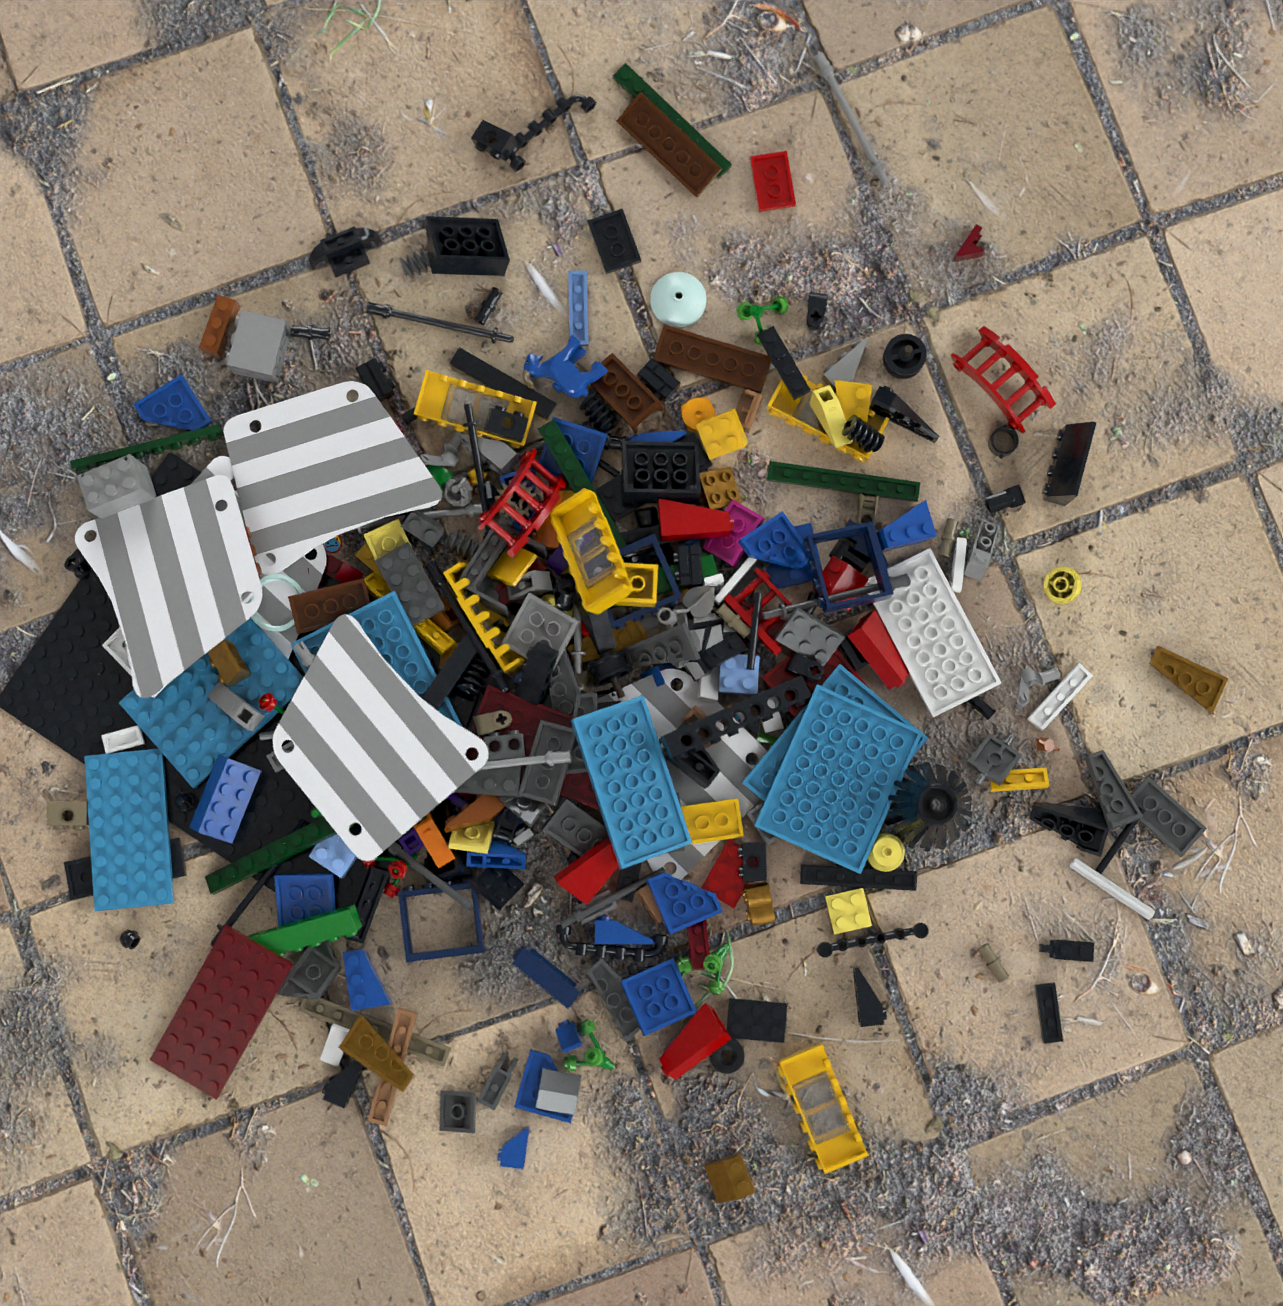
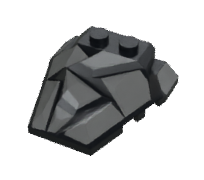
(713, 641)

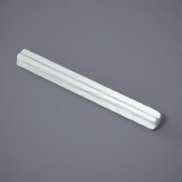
(1112, 888)

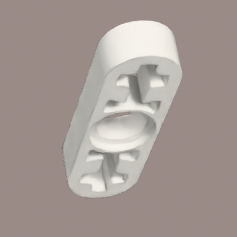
(958, 564)

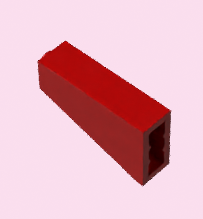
(690, 522)
(879, 650)
(589, 872)
(694, 1043)

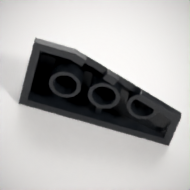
(893, 407)
(1077, 824)
(457, 867)

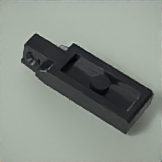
(1069, 950)

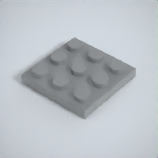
(540, 623)

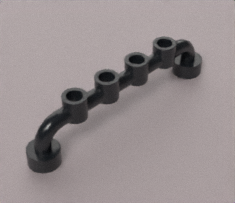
(549, 118)
(919, 930)
(619, 951)

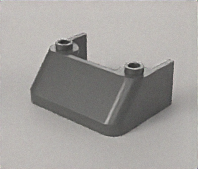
(482, 562)

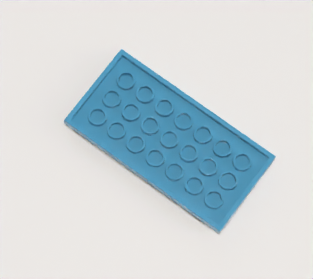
(631, 781)
(129, 830)

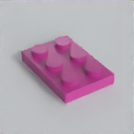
(728, 547)

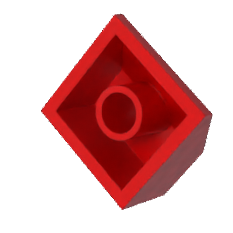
(841, 577)

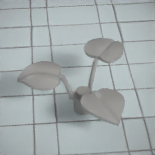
(697, 600)

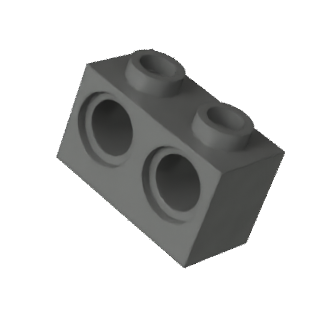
(504, 740)

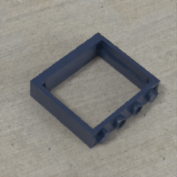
(877, 560)
(671, 601)
(430, 889)
(546, 975)

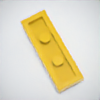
(1023, 780)

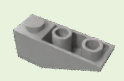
(846, 365)
(495, 453)
(981, 550)
(236, 707)

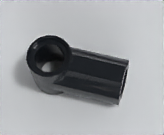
(1011, 497)
(845, 552)

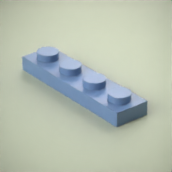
(578, 306)

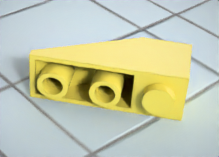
(830, 414)

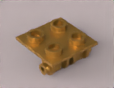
(719, 488)

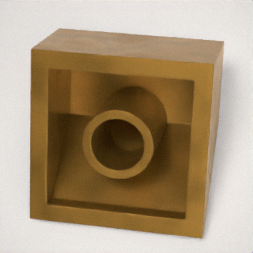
(228, 663)
(729, 1178)

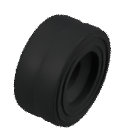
(732, 1065)

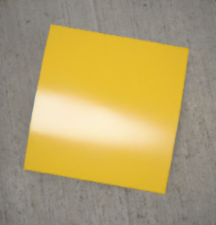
(511, 569)

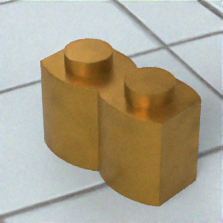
(759, 902)

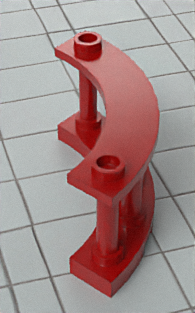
(1018, 365)
(541, 509)

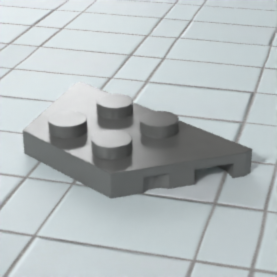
(311, 973)

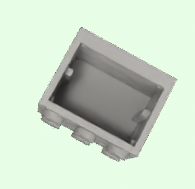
(258, 346)
(116, 486)

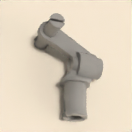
(449, 456)
(1029, 678)

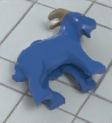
(562, 371)

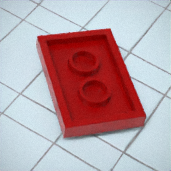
(772, 181)
(724, 875)

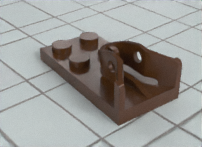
(626, 393)
(324, 605)

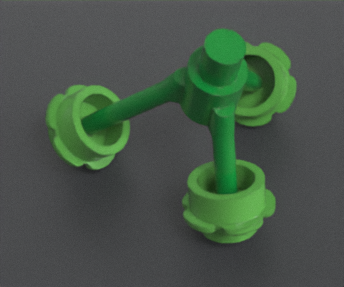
(746, 311)
(712, 963)
(593, 1057)

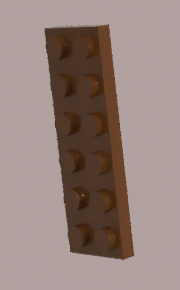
(669, 144)
(712, 359)

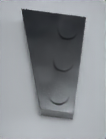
(696, 765)

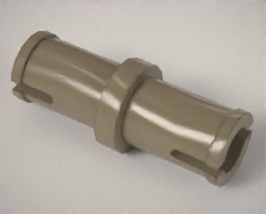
(948, 538)
(733, 621)
(993, 962)

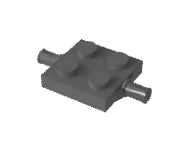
(994, 759)

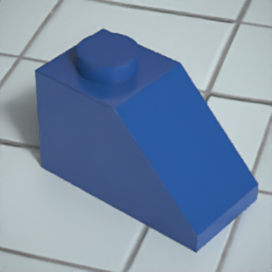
(568, 1036)
(514, 1150)

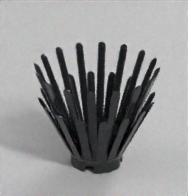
(918, 807)

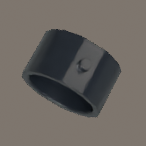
(1012, 433)

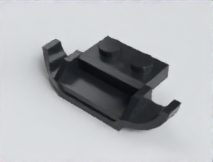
(344, 250)

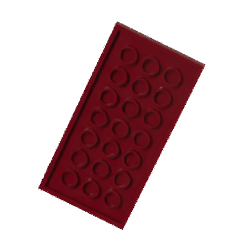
(526, 720)
(221, 1011)

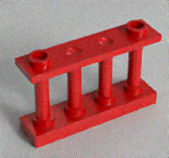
(746, 616)

